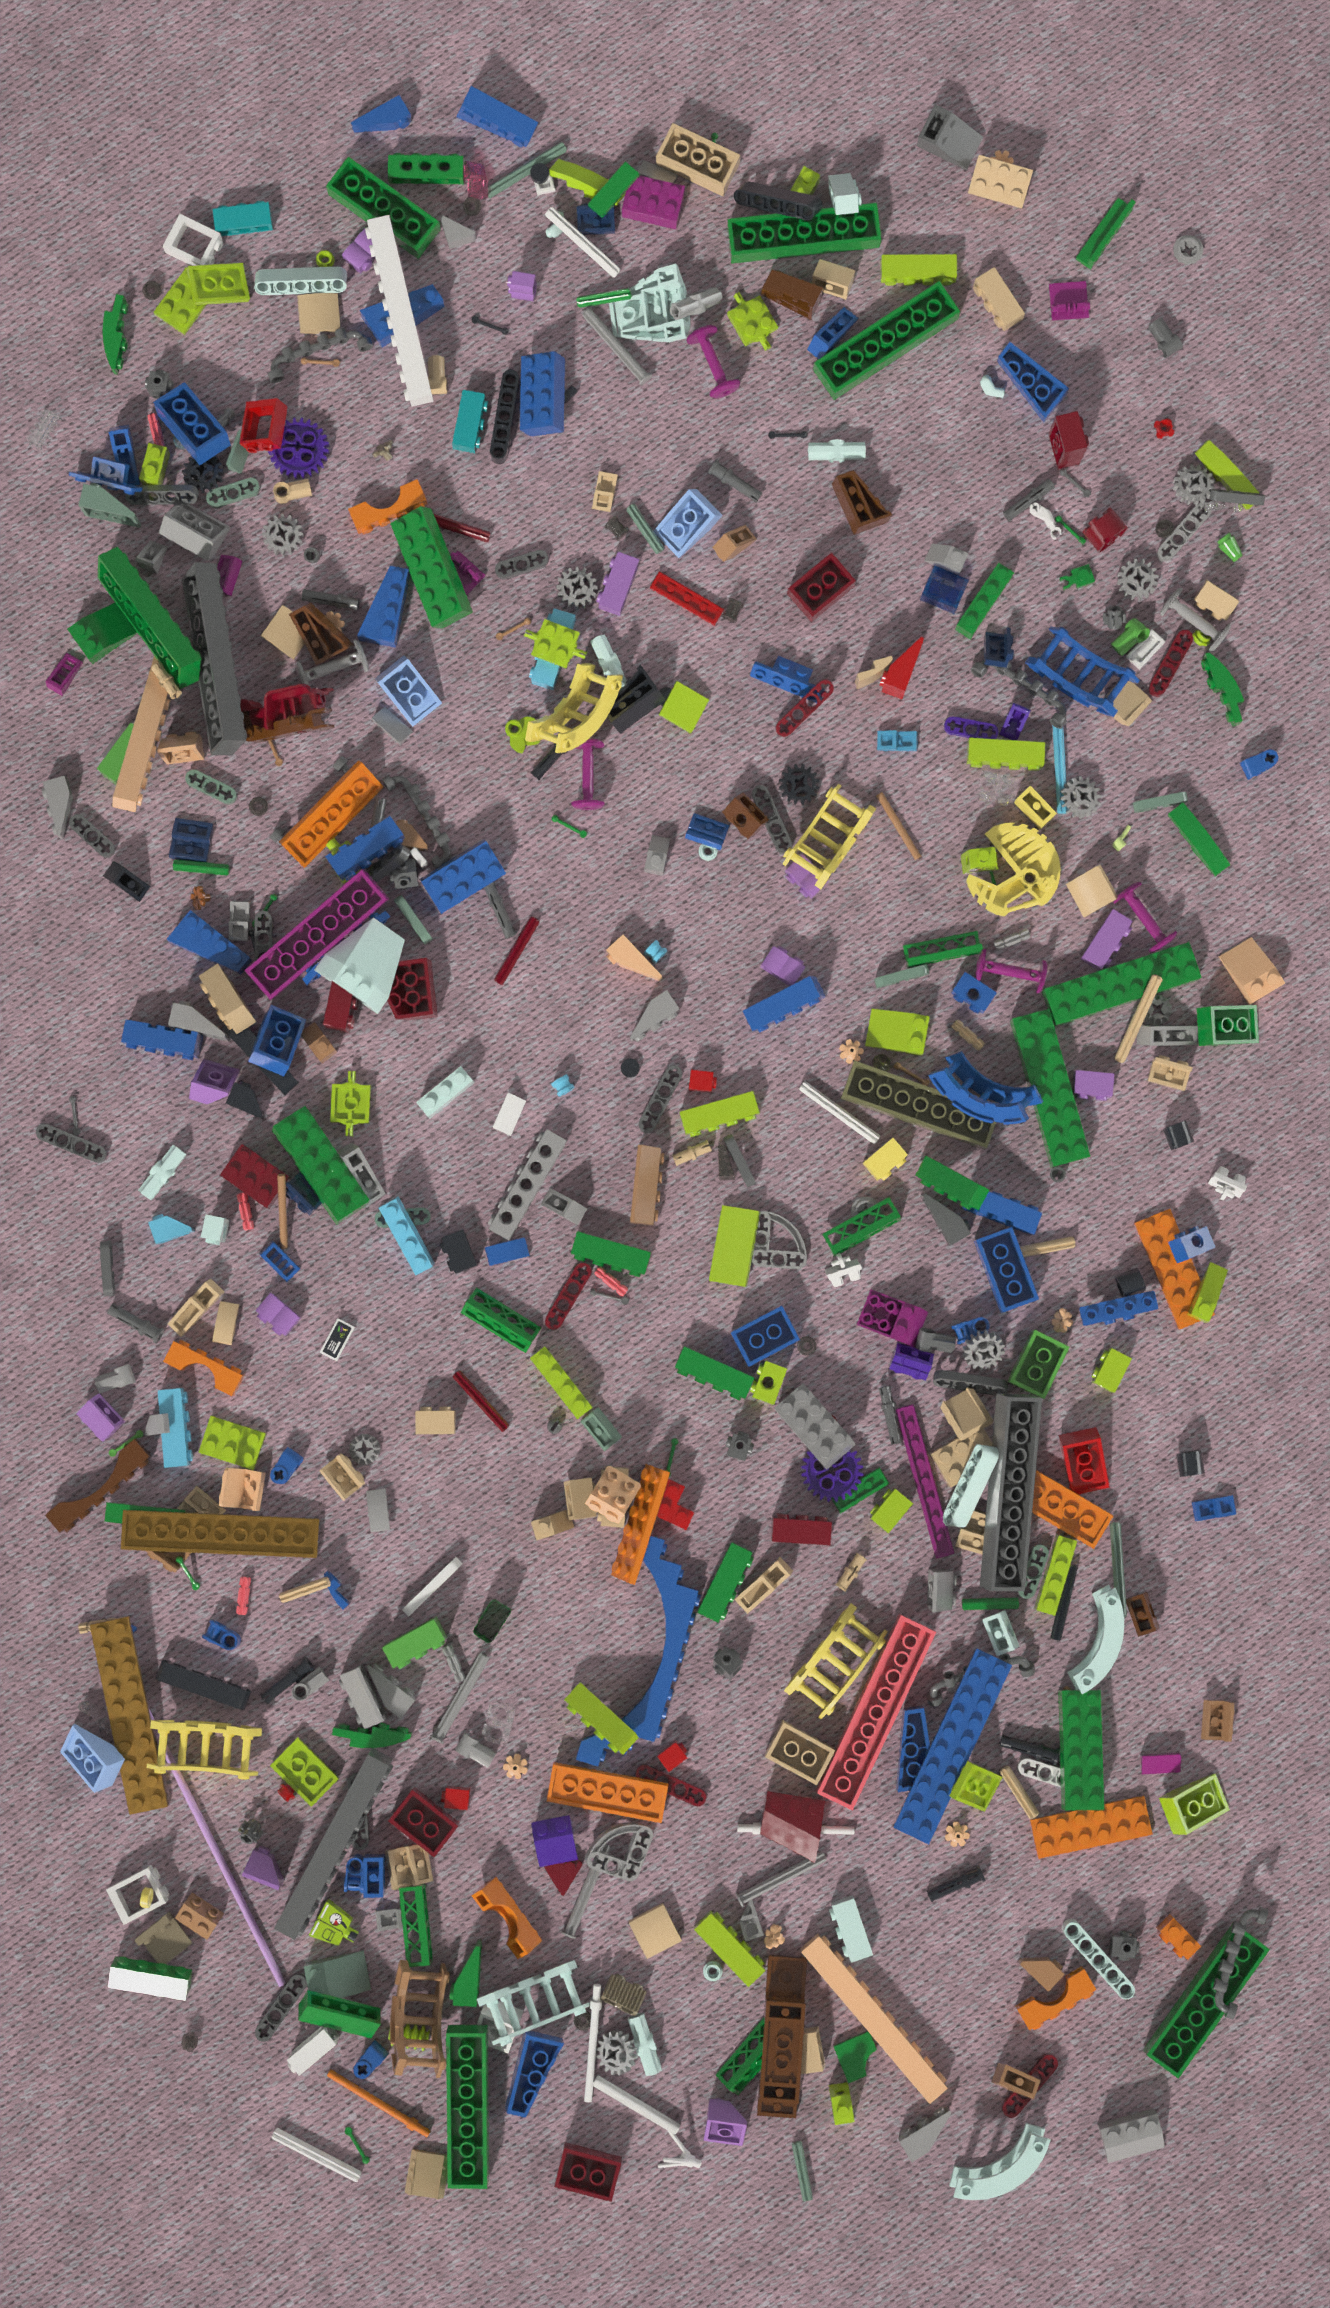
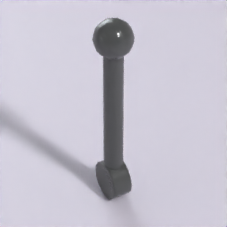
(1086, 493)
(76, 1131)
(624, 1300)

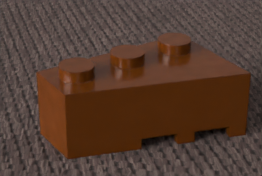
(792, 293)
(858, 503)
(319, 633)

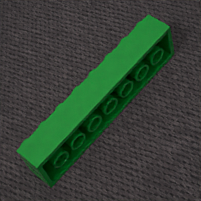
(786, 236)
(886, 340)
(149, 617)
(1120, 984)
(1046, 1070)
(1196, 2012)
(467, 2106)

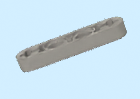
(1183, 532)

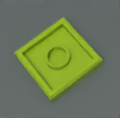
(683, 707)

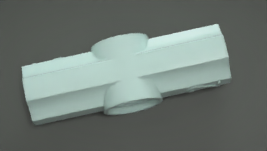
(837, 451)
(607, 659)
(162, 1172)
(645, 2044)

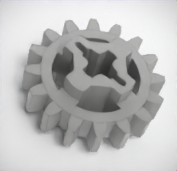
(1190, 477)
(275, 537)
(1147, 577)
(571, 583)
(1088, 797)
(983, 1350)
(623, 2059)

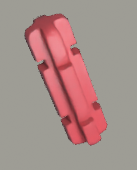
(156, 429)
(245, 1211)
(611, 1281)
(243, 1595)

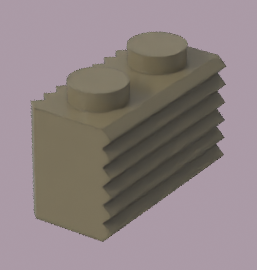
(623, 1994)

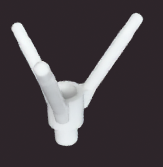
(685, 2160)

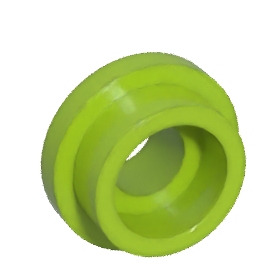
(325, 254)
(1201, 639)

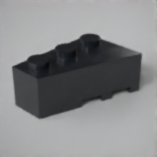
(635, 700)

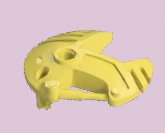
(1027, 855)

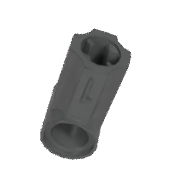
(1167, 341)
(930, 1340)

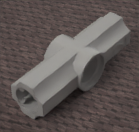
(695, 303)

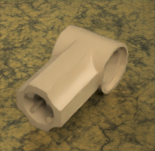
(437, 377)
(295, 490)

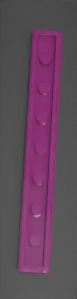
(924, 1481)

